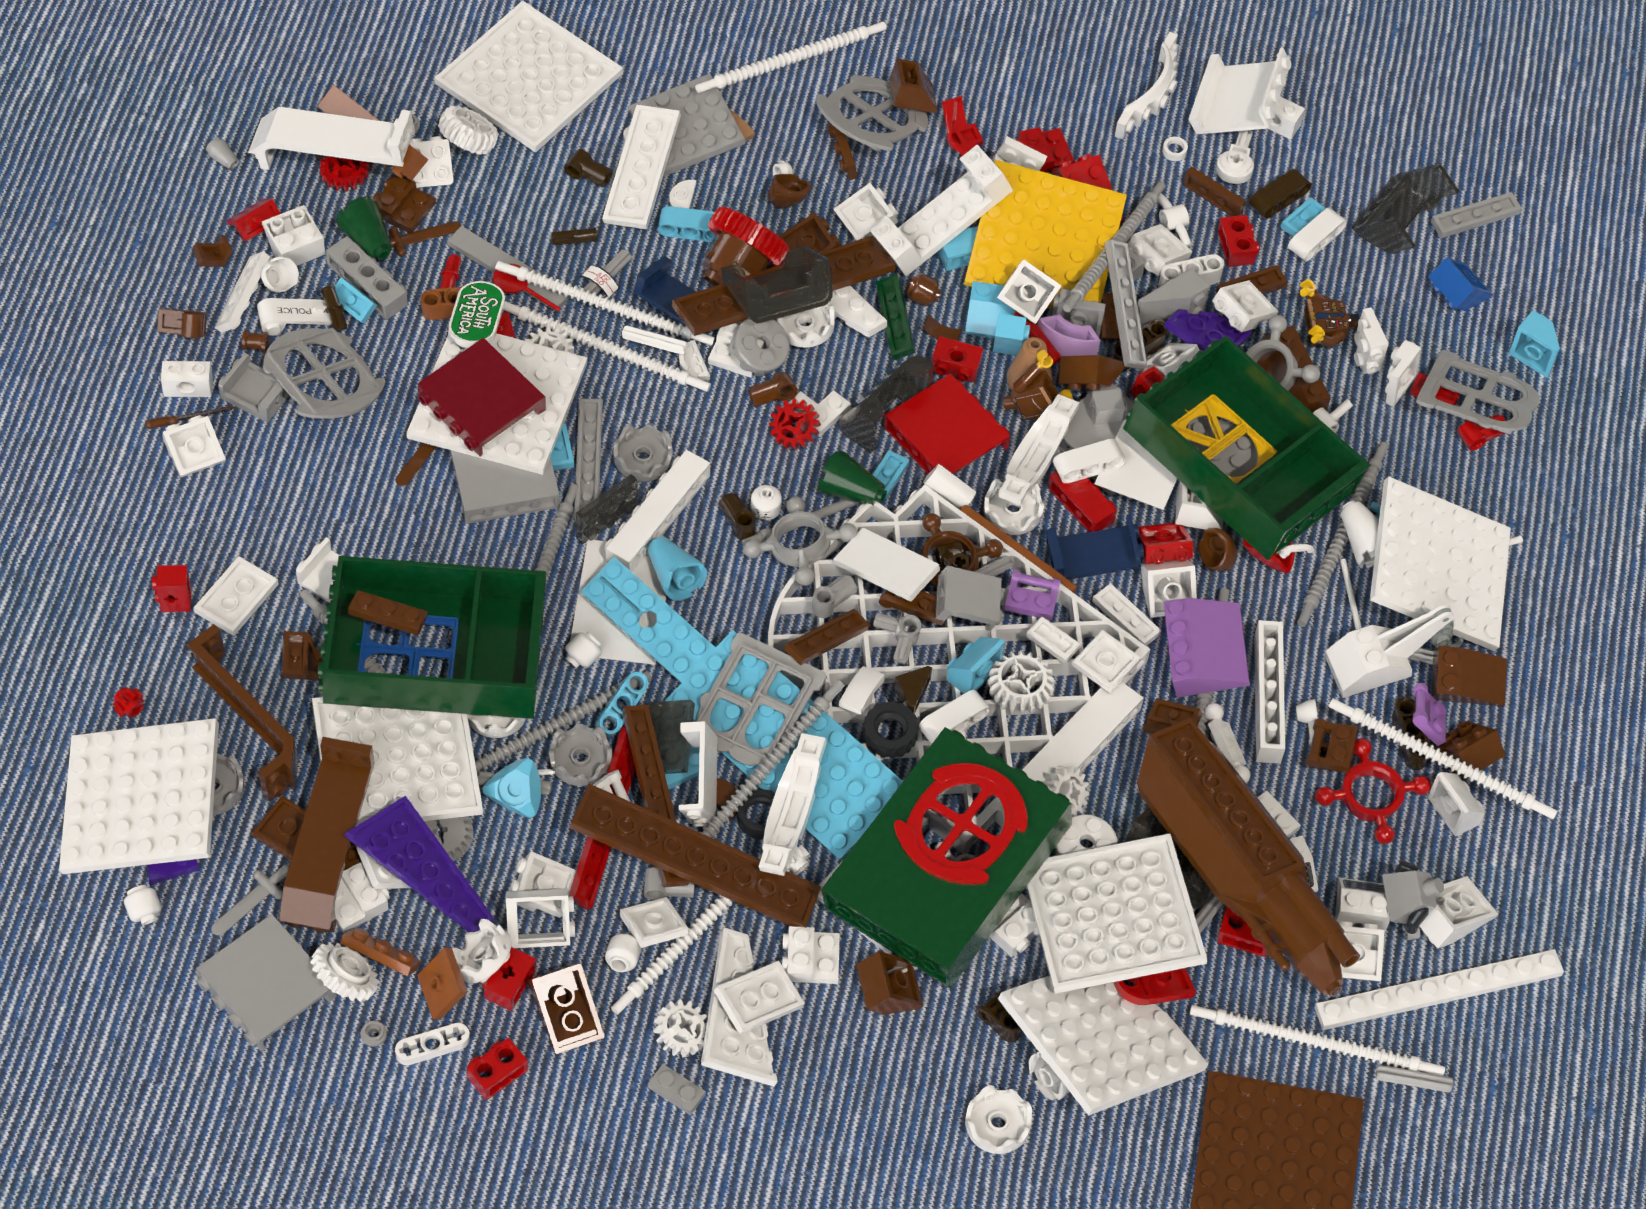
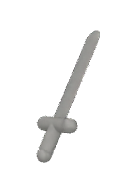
(266, 887)

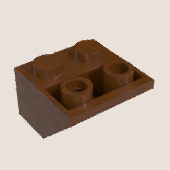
(911, 87)
(1472, 744)

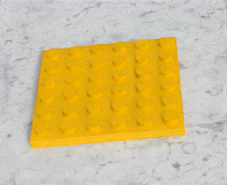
(1048, 223)

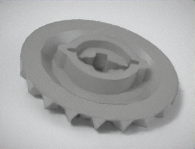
(457, 836)

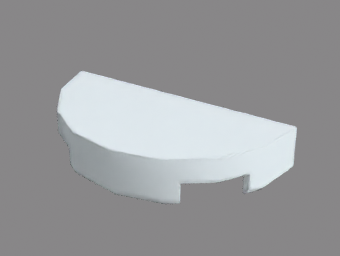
(693, 362)

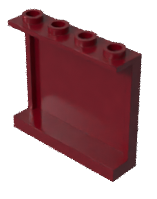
(479, 395)

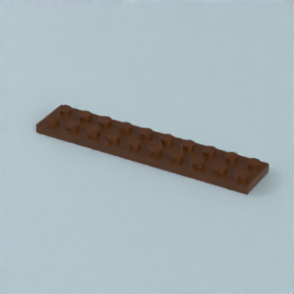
(848, 265)
(694, 857)

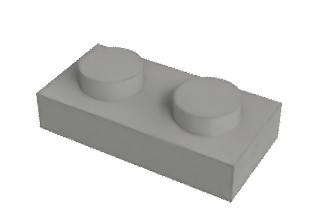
(676, 1089)

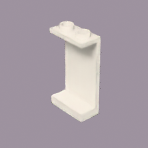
(316, 570)
(702, 736)

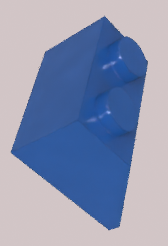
(1459, 285)

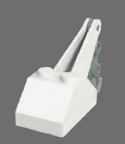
(1380, 654)

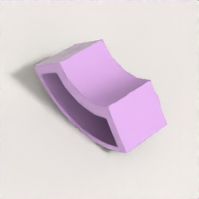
(1068, 337)

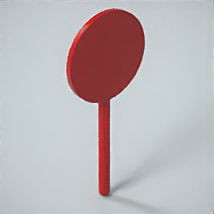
(510, 284)

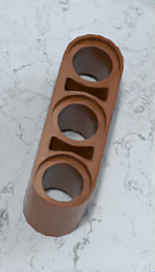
(439, 303)

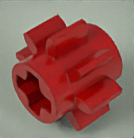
(128, 702)

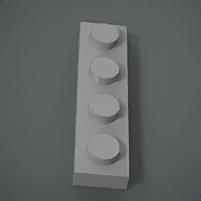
(1476, 215)

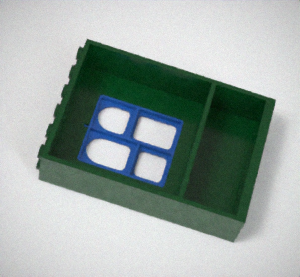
(492, 648)

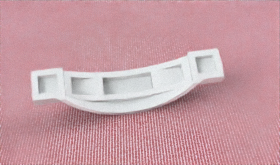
(1157, 95)
(1038, 450)
(792, 804)

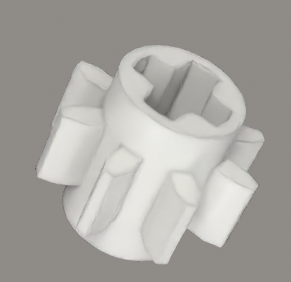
(799, 861)

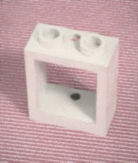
(539, 939)

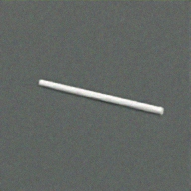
(1350, 594)

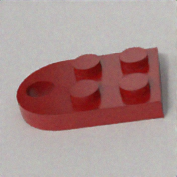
(1157, 988)

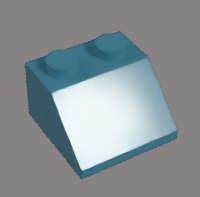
(984, 309)
(1536, 343)
(974, 664)

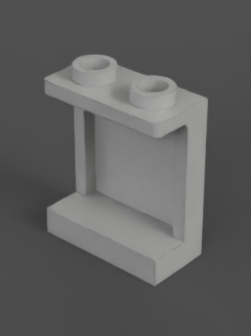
(252, 389)
(969, 596)

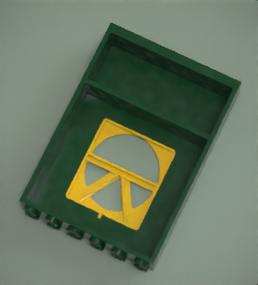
(1300, 461)

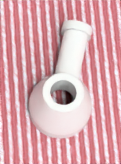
(1307, 713)

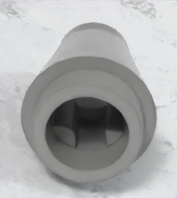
(221, 152)

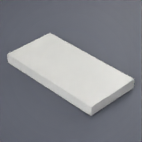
(887, 564)

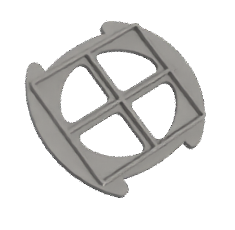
(831, 110)
(311, 407)

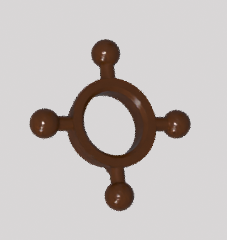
(932, 523)

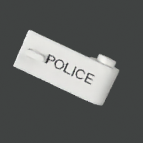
(277, 312)

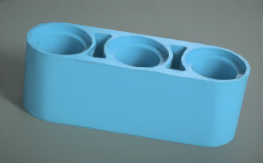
(685, 223)
(625, 693)

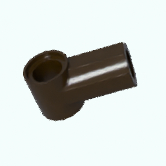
(584, 166)
(739, 517)
(951, 555)

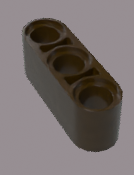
(1280, 193)
(1154, 338)
(1405, 723)

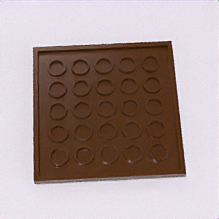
(1275, 1146)

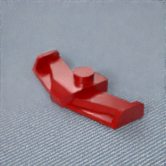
(959, 134)

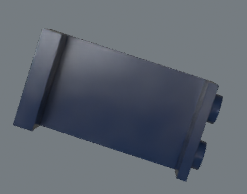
(661, 288)
(1095, 551)

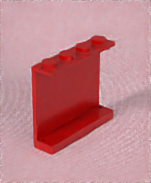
(945, 427)

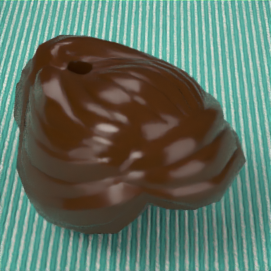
(788, 190)
(1217, 550)

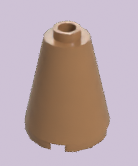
(1025, 358)

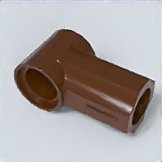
(773, 390)

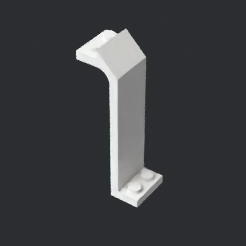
(332, 136)

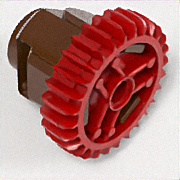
(740, 243)

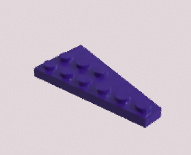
(411, 852)

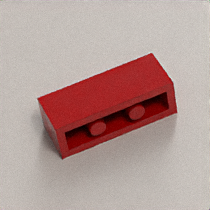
(1084, 502)

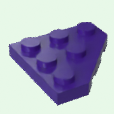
(1204, 328)

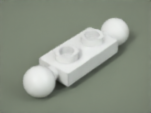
(1224, 738)

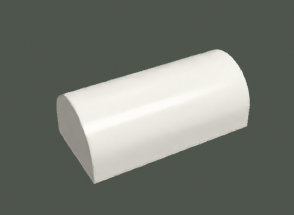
(949, 487)

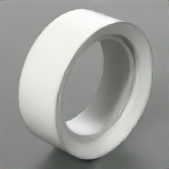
(1175, 156)

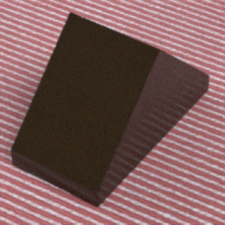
(912, 686)

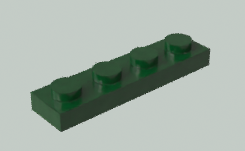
(895, 312)

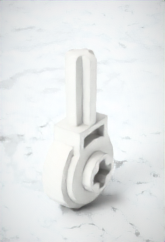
(1236, 165)

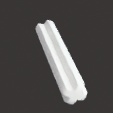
(654, 340)

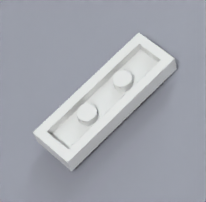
(1126, 614)

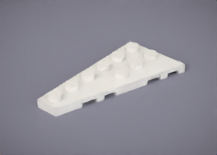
(724, 1047)

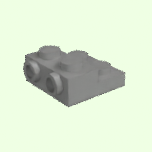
(1082, 314)

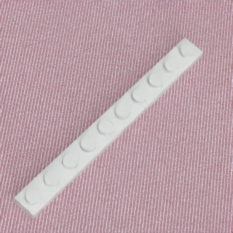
(1438, 989)

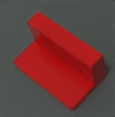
(249, 221)

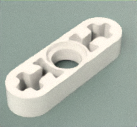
(411, 1043)

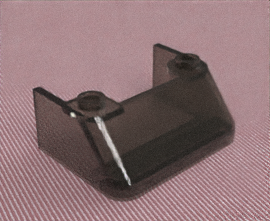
(1399, 203)

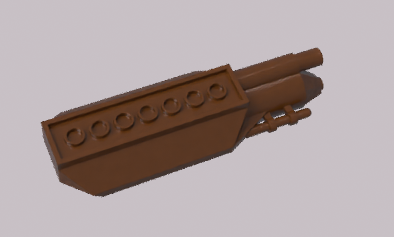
(1242, 853)

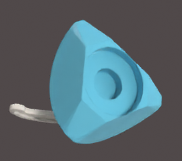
(517, 787)

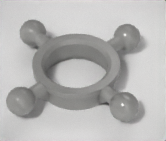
(1277, 325)
(803, 556)

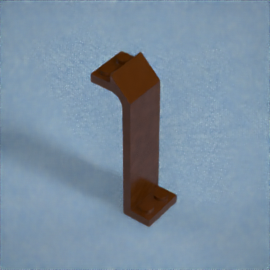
(281, 771)
(321, 844)

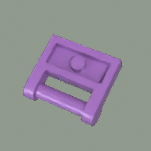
(1030, 601)
(1429, 715)

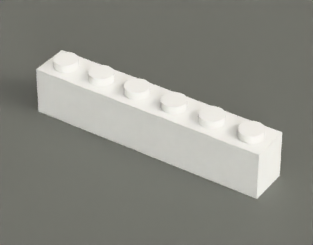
(658, 510)
(1269, 692)

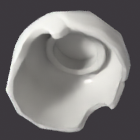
(280, 274)

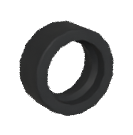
(753, 830)

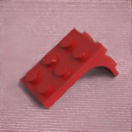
(1085, 170)

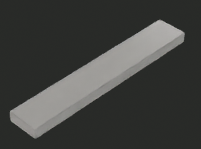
(488, 256)
(1125, 304)
(588, 452)

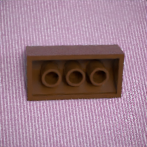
(1274, 363)

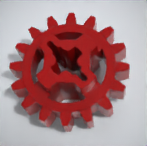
(343, 172)
(787, 427)

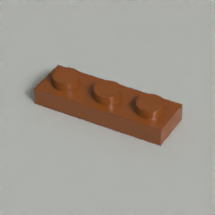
(380, 951)

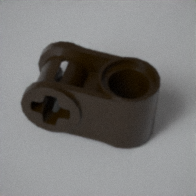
(997, 1017)

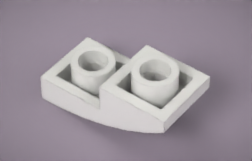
(861, 690)

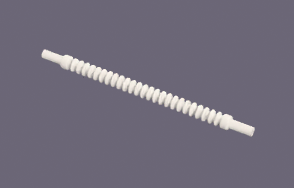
(722, 80)
(524, 274)
(682, 376)
(1528, 801)
(636, 988)
(1221, 1017)

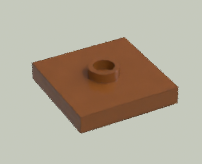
(442, 983)

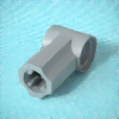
(830, 596)
(655, 890)

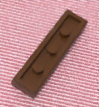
(826, 637)

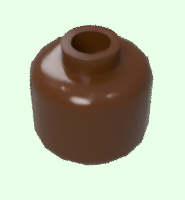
(923, 289)

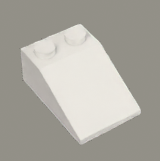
(1458, 912)

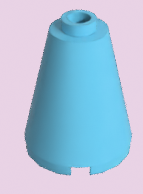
(676, 569)

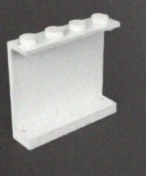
(1238, 95)

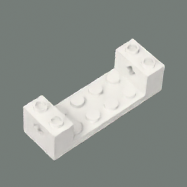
(946, 214)

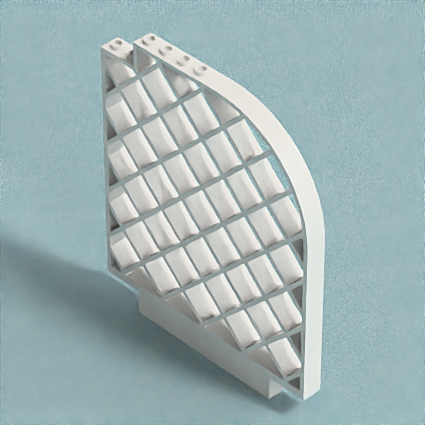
(1079, 740)

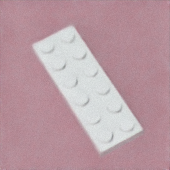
(641, 167)

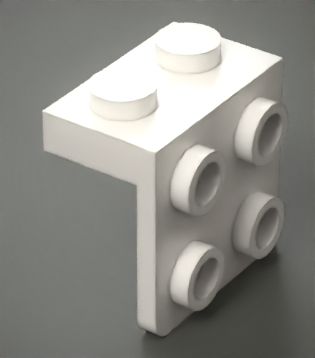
(438, 168)

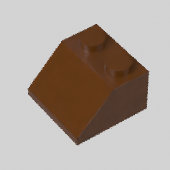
(1089, 372)
(886, 986)

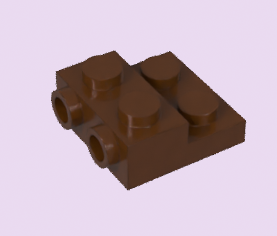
(403, 203)
(811, 233)

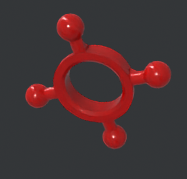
(1384, 833)

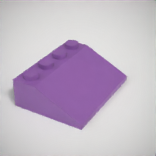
(1205, 646)

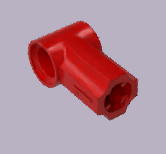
(1476, 435)

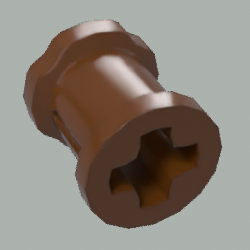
(255, 341)

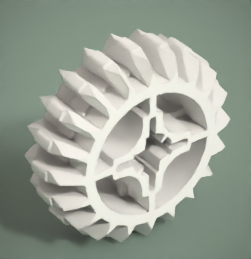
(468, 129)
(1026, 674)

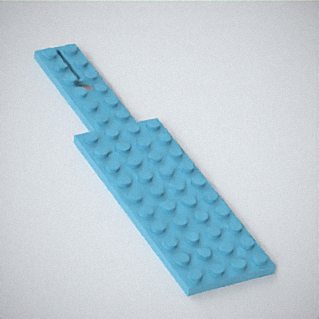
(851, 779)

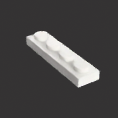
(242, 292)

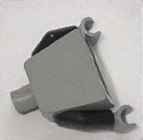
(1410, 896)

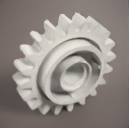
(344, 971)

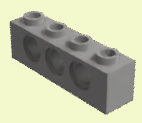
(365, 274)

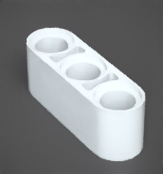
(1317, 234)
(1208, 268)
(1089, 461)
(956, 715)

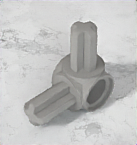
(904, 638)

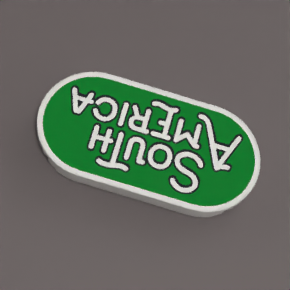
(476, 313)

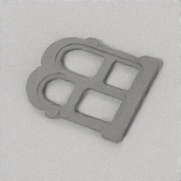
(1520, 409)
(734, 740)

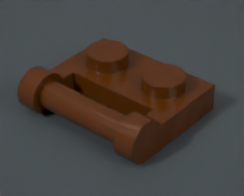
(1340, 746)

